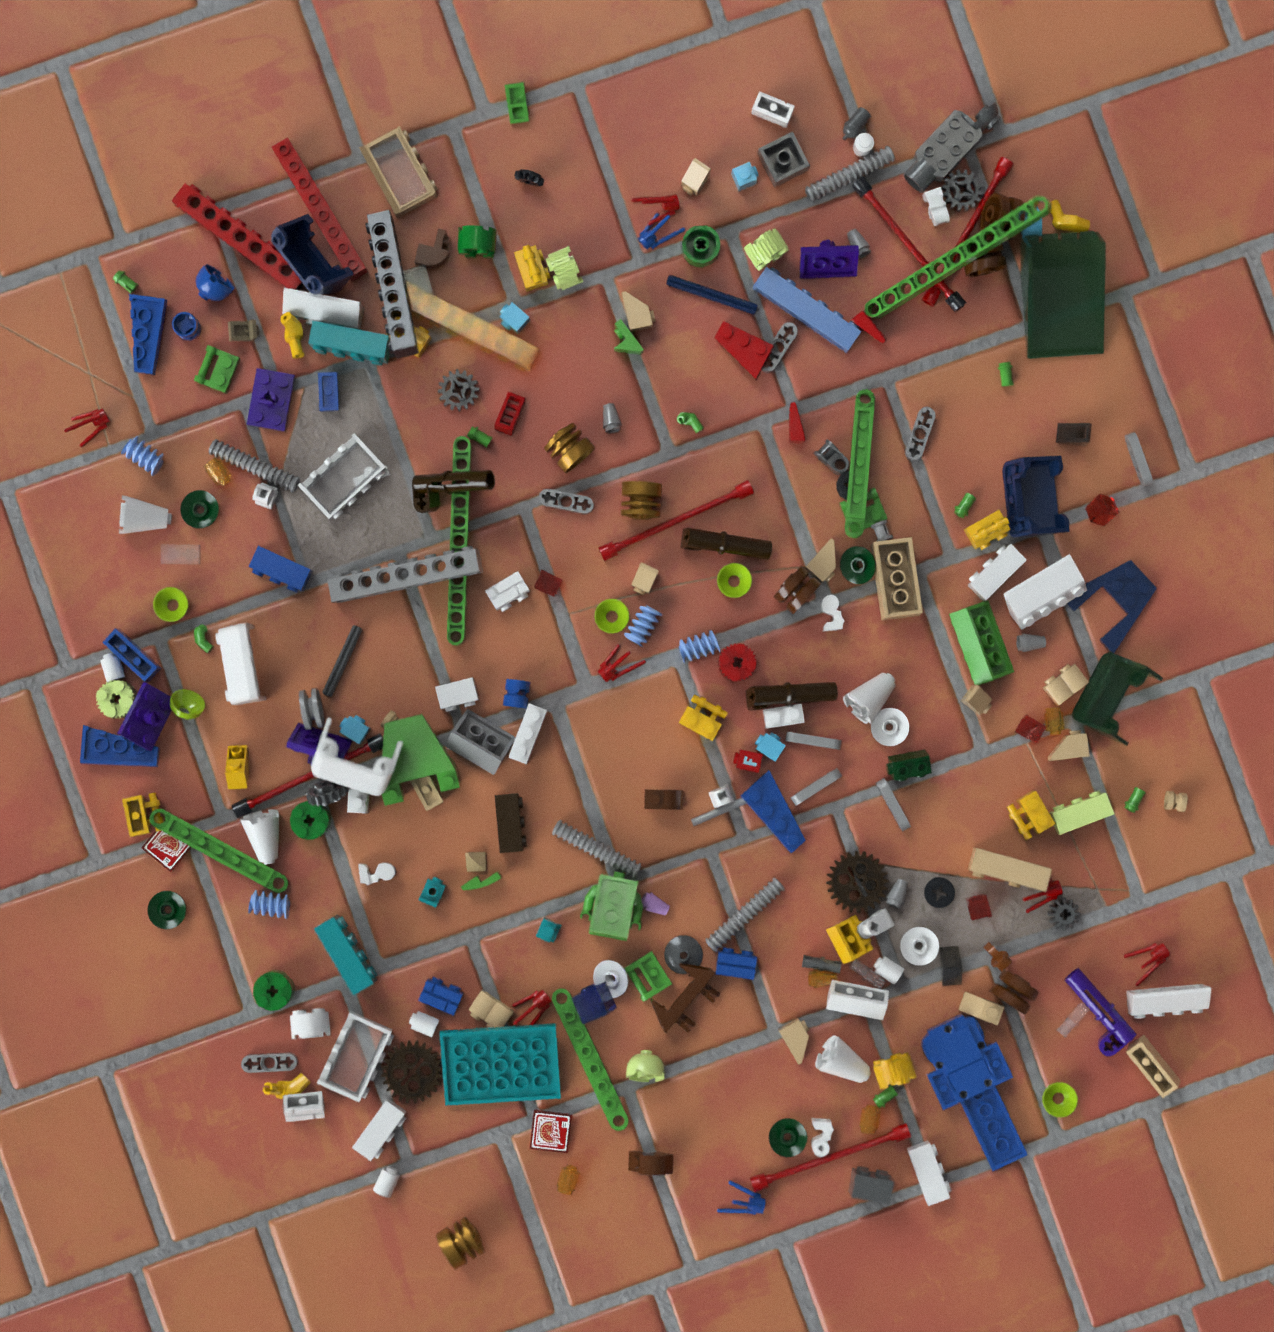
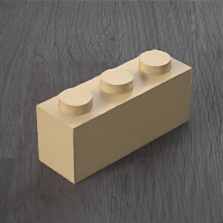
(1153, 1066)

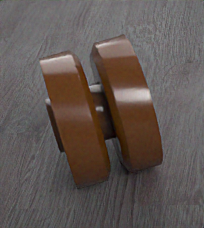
(996, 208)
(987, 263)
(796, 589)
(1014, 991)

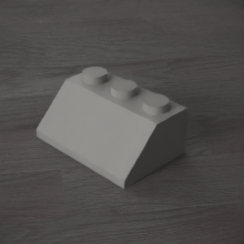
(480, 741)

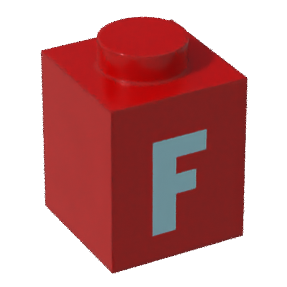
(747, 760)

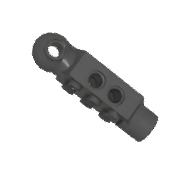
(949, 146)

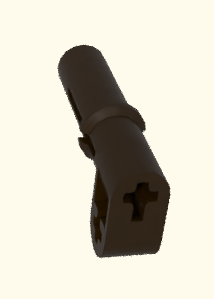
(433, 486)
(724, 543)
(763, 696)

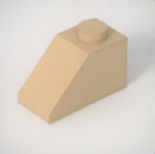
(695, 177)
(637, 313)
(823, 563)
(644, 579)
(977, 700)
(1071, 746)
(981, 1008)
(796, 1038)

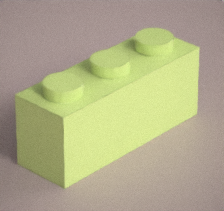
(1081, 812)

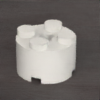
(310, 1024)

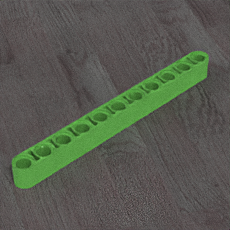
(966, 257)
(455, 532)

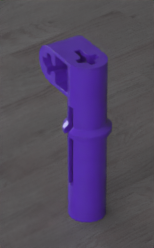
(1118, 1028)

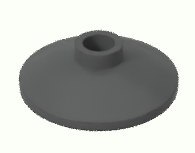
(682, 944)

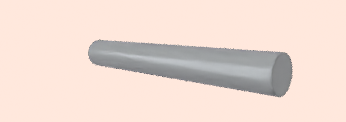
(718, 811)

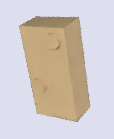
(896, 579)
(1009, 869)

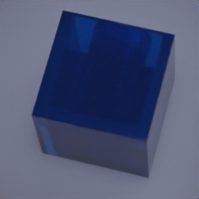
(594, 1002)

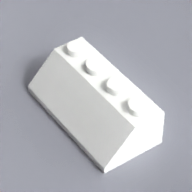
(322, 308)
(1045, 592)
(1168, 999)

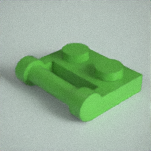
(223, 370)
(874, 512)
(653, 973)

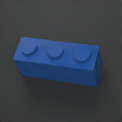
(280, 569)
(132, 655)

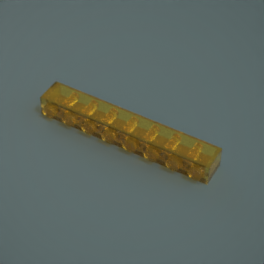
(471, 328)

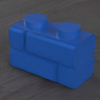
(736, 964)
(441, 995)

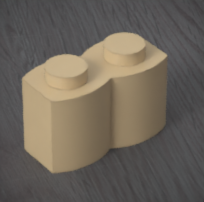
(1065, 684)
(490, 1010)

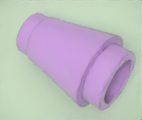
(654, 904)

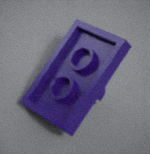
(828, 261)
(270, 399)
(146, 717)
(308, 741)

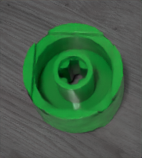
(701, 235)
(476, 240)
(305, 830)
(281, 982)

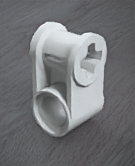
(875, 924)

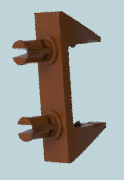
(698, 985)

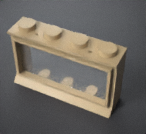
(399, 171)

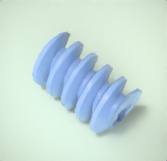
(143, 455)
(642, 625)
(698, 646)
(270, 904)

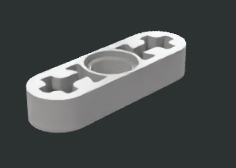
(790, 338)
(919, 418)
(1138, 459)
(553, 494)
(813, 740)
(816, 786)
(893, 804)
(255, 1058)

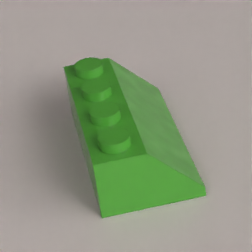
(981, 643)

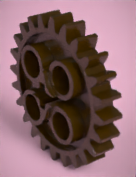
(871, 872)
(425, 1082)

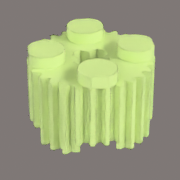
(766, 249)
(564, 268)
(107, 694)

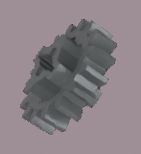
(968, 194)
(450, 393)
(325, 793)

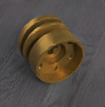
(568, 446)
(641, 499)
(457, 1244)

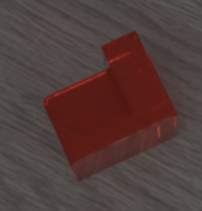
(1102, 510)
(548, 583)
(1030, 729)
(978, 906)

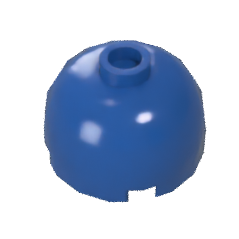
(212, 284)

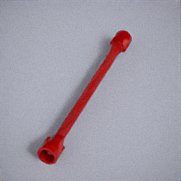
(1002, 169)
(741, 491)
(898, 1133)

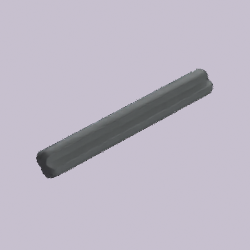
(342, 661)

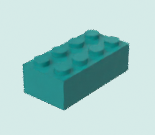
(349, 342)
(345, 954)

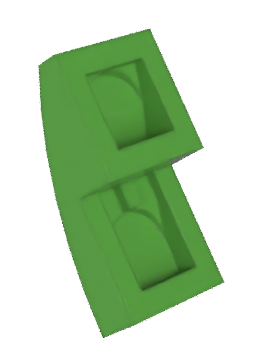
(516, 103)
(476, 882)

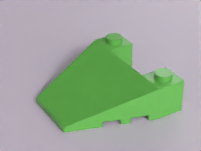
(418, 757)

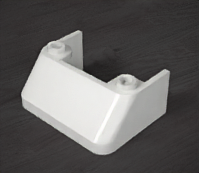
(239, 664)
(348, 774)

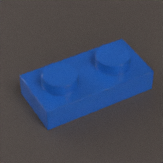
(328, 391)

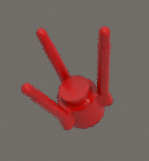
(669, 203)
(97, 416)
(608, 671)
(1053, 890)
(1158, 954)
(541, 1001)

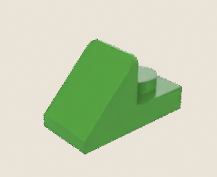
(630, 344)

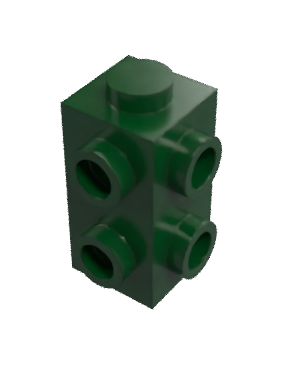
(909, 765)

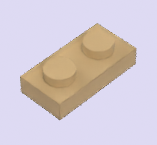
(427, 792)

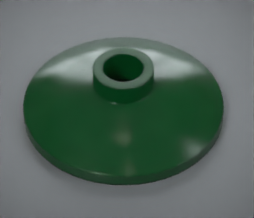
(190, 506)
(851, 569)
(157, 912)
(789, 1147)

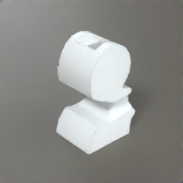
(937, 206)
(265, 495)
(829, 606)
(721, 796)
(384, 871)
(819, 1143)

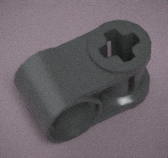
(831, 456)

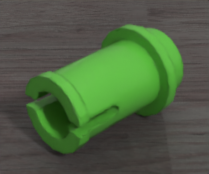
(125, 281)
(1006, 374)
(479, 436)
(965, 504)
(1134, 800)
(885, 1096)

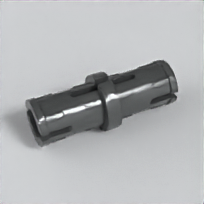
(821, 964)

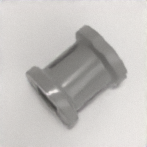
(881, 531)

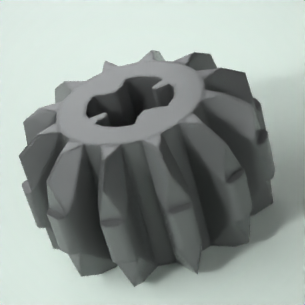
(1059, 908)

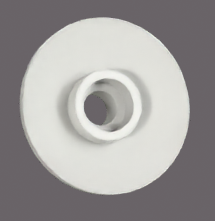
(899, 731)
(929, 948)
(604, 972)

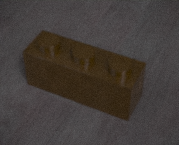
(510, 823)

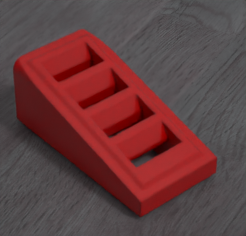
(865, 323)
(503, 428)
(796, 431)

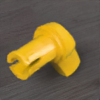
(1067, 222)
(293, 334)
(282, 1088)

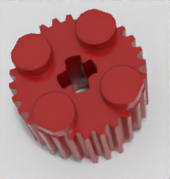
(726, 660)

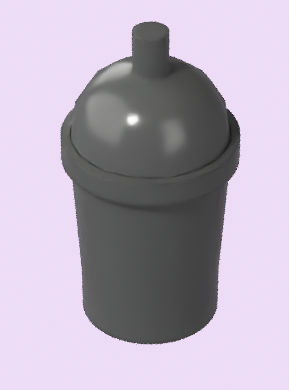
(856, 123)

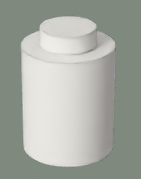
(863, 145)
(112, 667)
(888, 969)
(423, 1023)
(386, 1182)

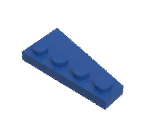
(147, 324)
(773, 810)

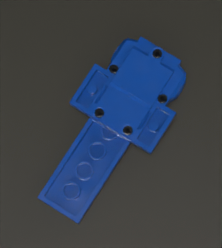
(969, 1075)

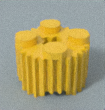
(894, 1070)

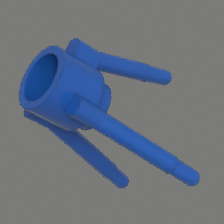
(648, 238)
(754, 1205)

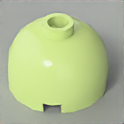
(645, 1067)

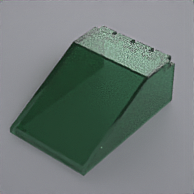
(1063, 294)

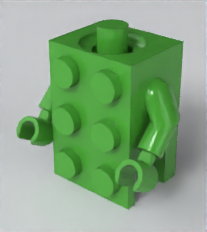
(613, 906)

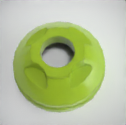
(741, 572)
(161, 601)
(611, 605)
(188, 700)
(1069, 1101)

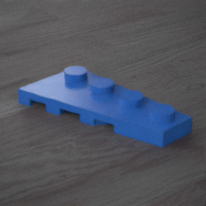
(109, 749)

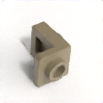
(243, 330)

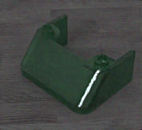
(1106, 691)

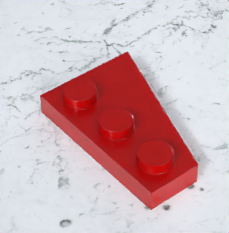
(745, 348)

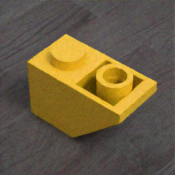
(237, 767)

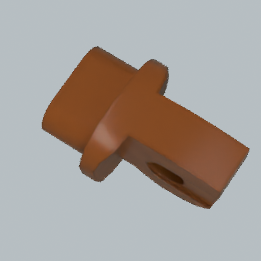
(999, 959)

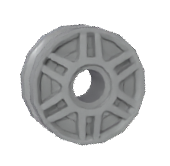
(311, 708)

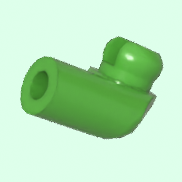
(690, 419)
(199, 636)

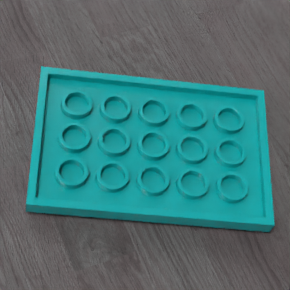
(500, 1064)

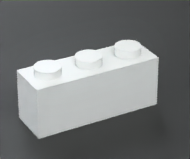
(996, 571)
(527, 733)
(857, 999)
(380, 1130)
(929, 1172)

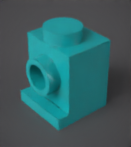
(429, 899)
(548, 930)

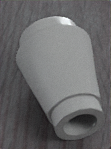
(856, 238)
(611, 420)
(1030, 642)
(897, 895)

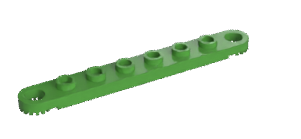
(859, 463)
(218, 850)
(590, 1060)

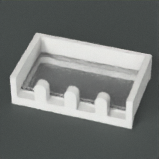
(343, 477)
(355, 1056)

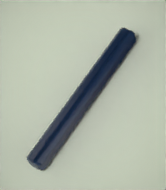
(711, 294)

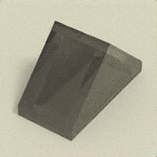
(419, 277)
(1074, 433)
(950, 965)

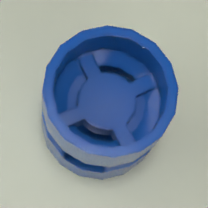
(186, 326)
(516, 693)

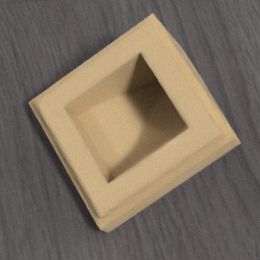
(475, 861)

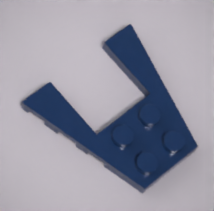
(1129, 590)

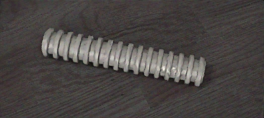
(850, 173)
(254, 466)
(597, 849)
(745, 914)

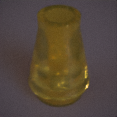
(820, 979)

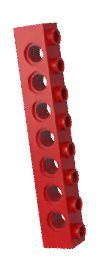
(184, 201)
(319, 208)

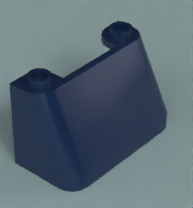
(305, 259)
(1032, 496)

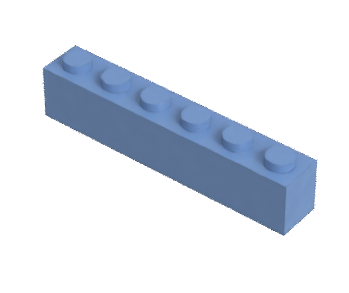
(806, 309)

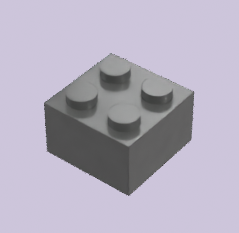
(783, 159)
(871, 1185)

